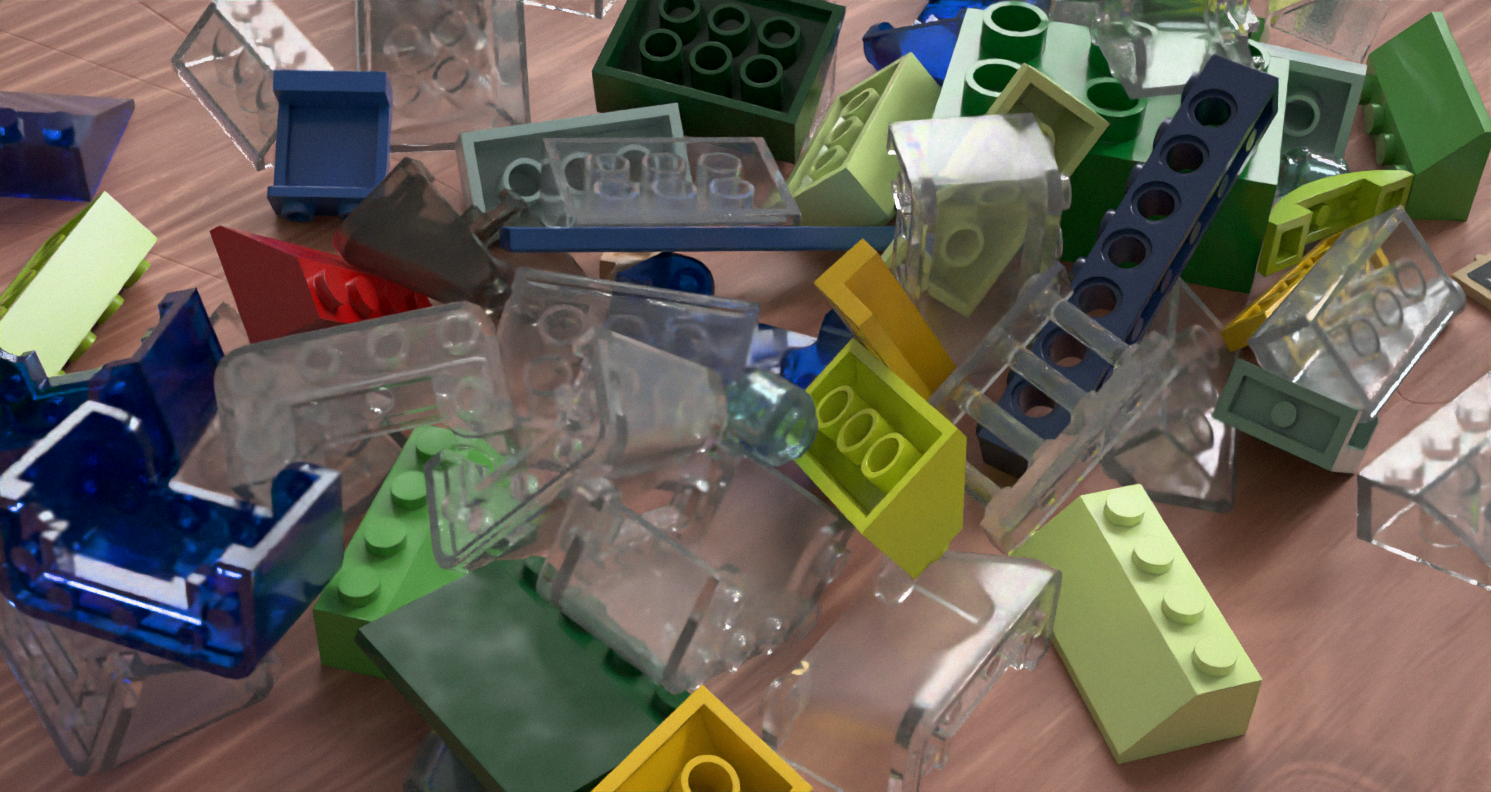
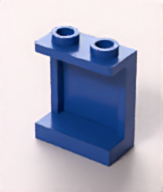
(329, 141)

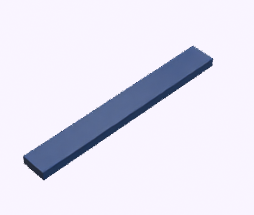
(692, 238)

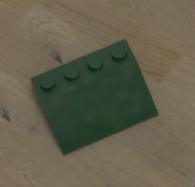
(725, 63)
(516, 682)

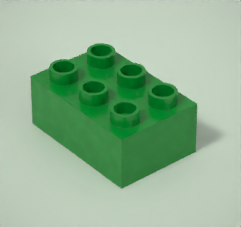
(1012, 33)

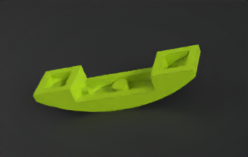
(1325, 209)

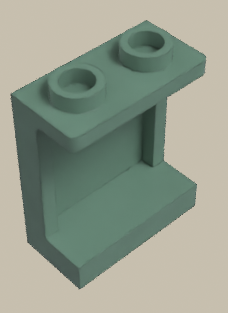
(1294, 418)

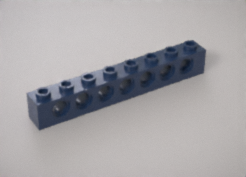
(1223, 94)

